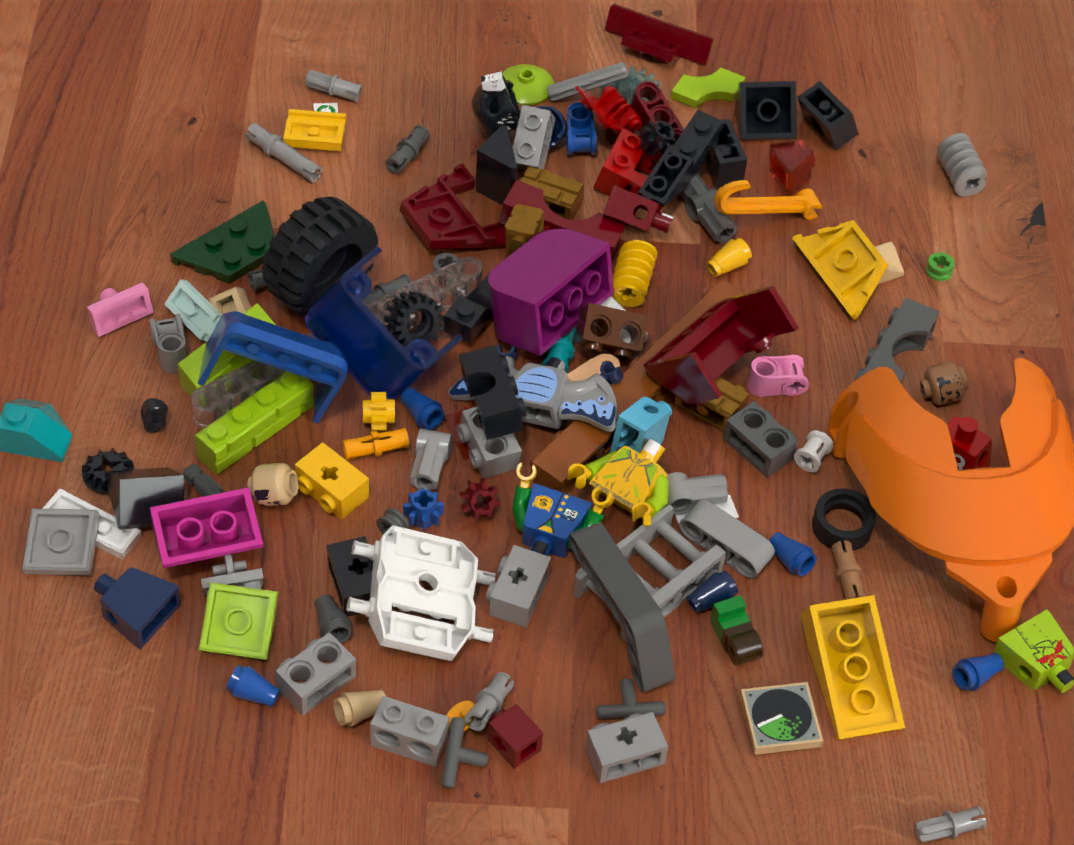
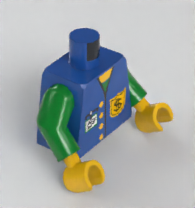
(550, 515)

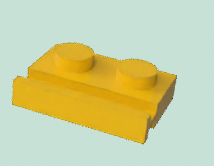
(315, 130)

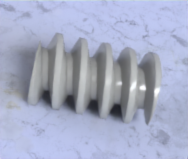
(962, 164)

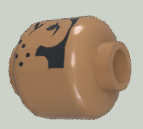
(944, 383)

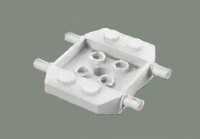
(398, 566)

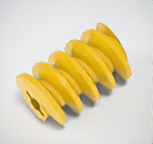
(633, 272)

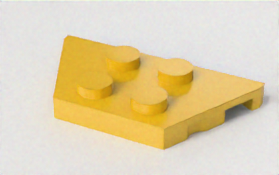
(845, 263)

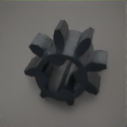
(656, 137)

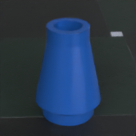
(423, 409)
(794, 555)
(975, 671)
(251, 686)

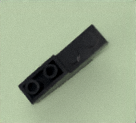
(682, 161)

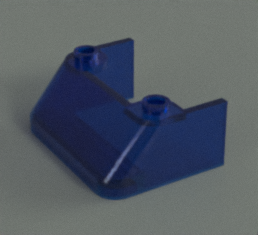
(368, 347)

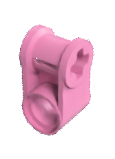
(775, 376)

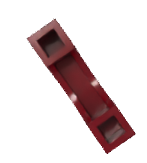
(597, 226)

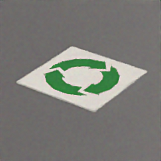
(326, 107)

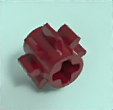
(488, 502)

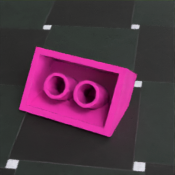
(205, 527)

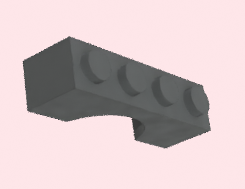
(908, 331)

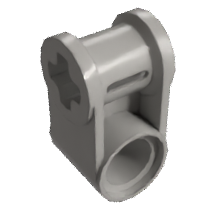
(169, 342)

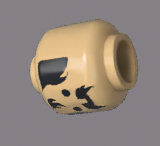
(273, 484)

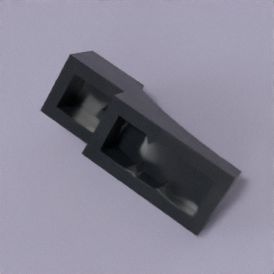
(470, 313)

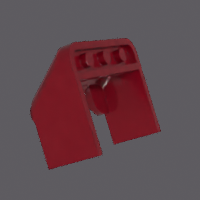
(717, 341)

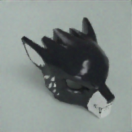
(495, 104)

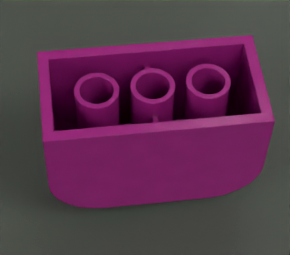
(545, 284)

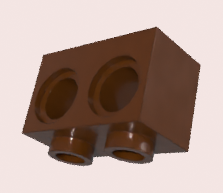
(611, 323)

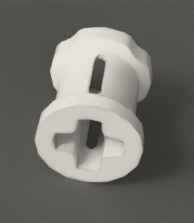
(813, 451)

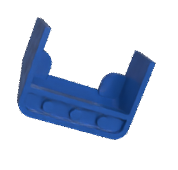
(279, 349)

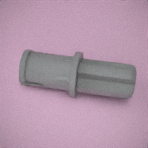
(333, 85)
(949, 824)

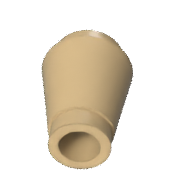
(356, 706)

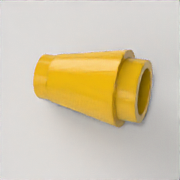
(729, 257)

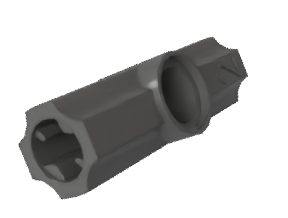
(701, 207)

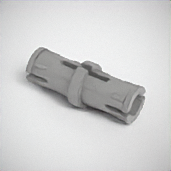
(489, 701)

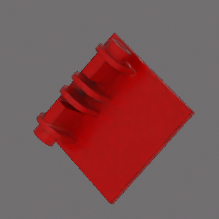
(611, 110)

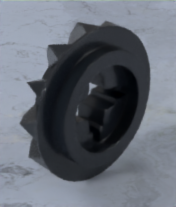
(93, 469)

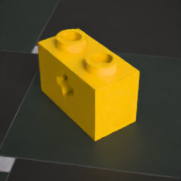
(332, 481)

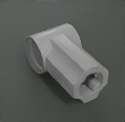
(431, 452)
(687, 492)

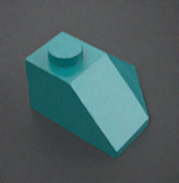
(33, 430)

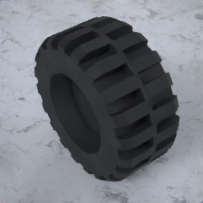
(315, 251)

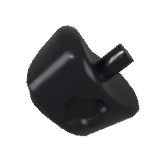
(154, 414)

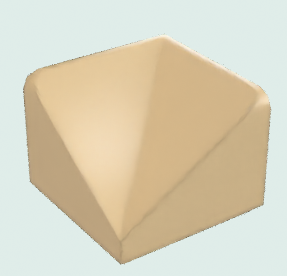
(894, 267)
(231, 300)

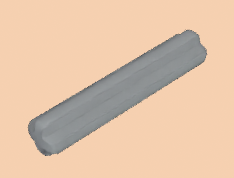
(588, 81)

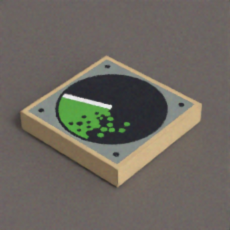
(781, 718)

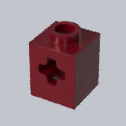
(514, 735)

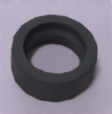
(850, 501)

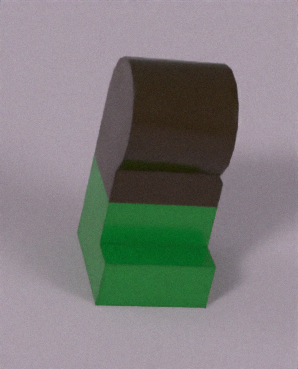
(736, 631)

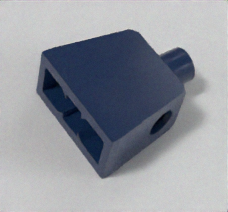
(137, 603)

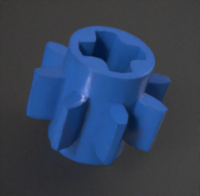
(423, 508)

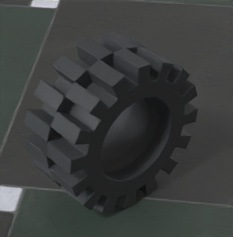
(404, 308)

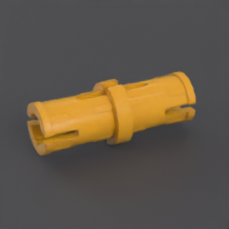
(375, 443)

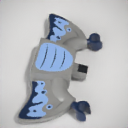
(552, 397)

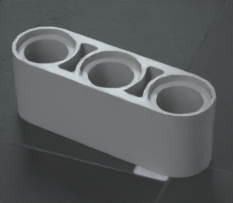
(744, 548)

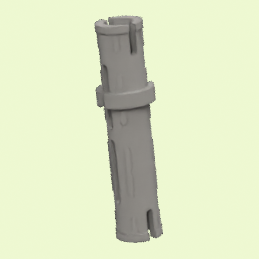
(274, 146)

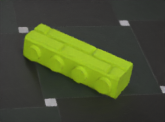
(254, 421)

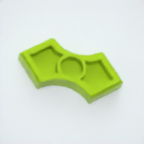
(697, 90)

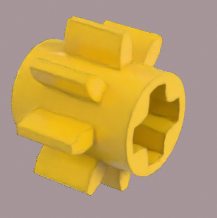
(379, 411)

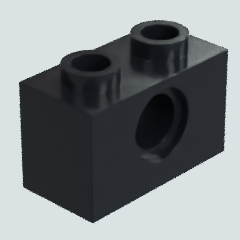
(828, 115)

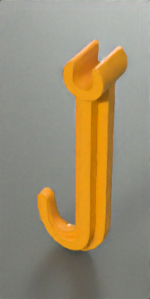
(803, 202)

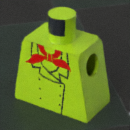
(1038, 653)

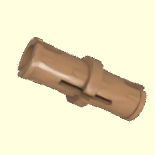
(847, 571)

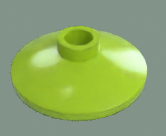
(529, 83)

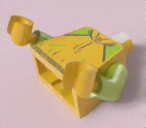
(631, 477)

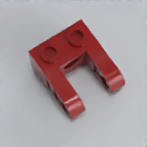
(621, 165)

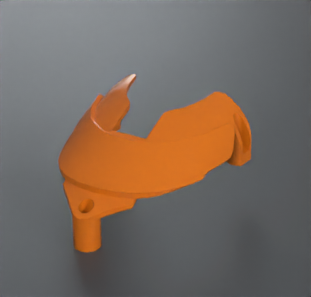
(984, 522)

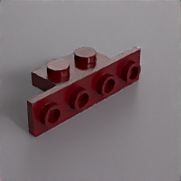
(657, 37)

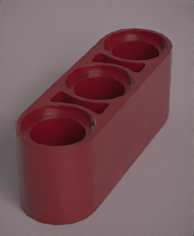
(656, 108)

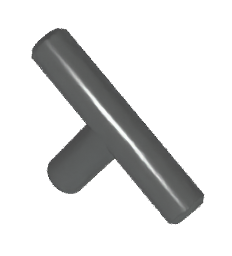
(629, 704)
(457, 754)

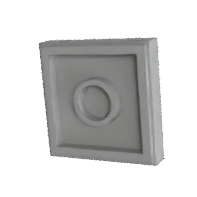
(61, 541)

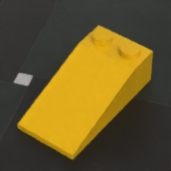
(853, 666)

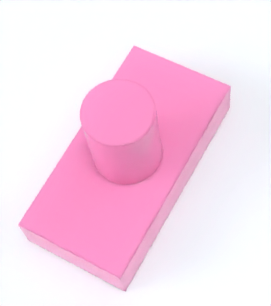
(119, 308)

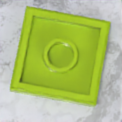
(238, 621)

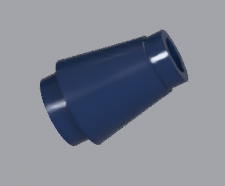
(713, 590)

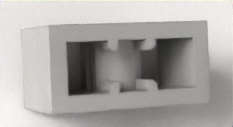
(518, 586)
(626, 746)

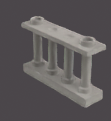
(681, 581)

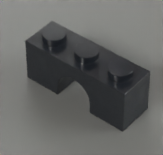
(493, 391)

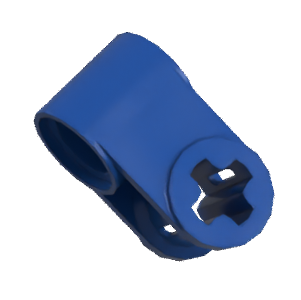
(580, 131)

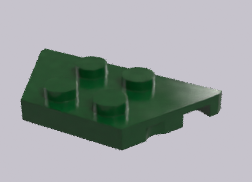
(231, 247)

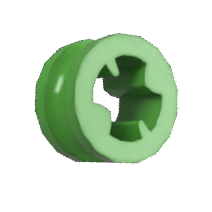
(938, 273)

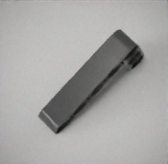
(629, 603)

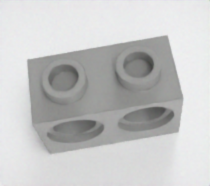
(533, 137)
(489, 464)
(320, 677)
(409, 731)

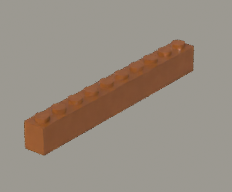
(585, 442)

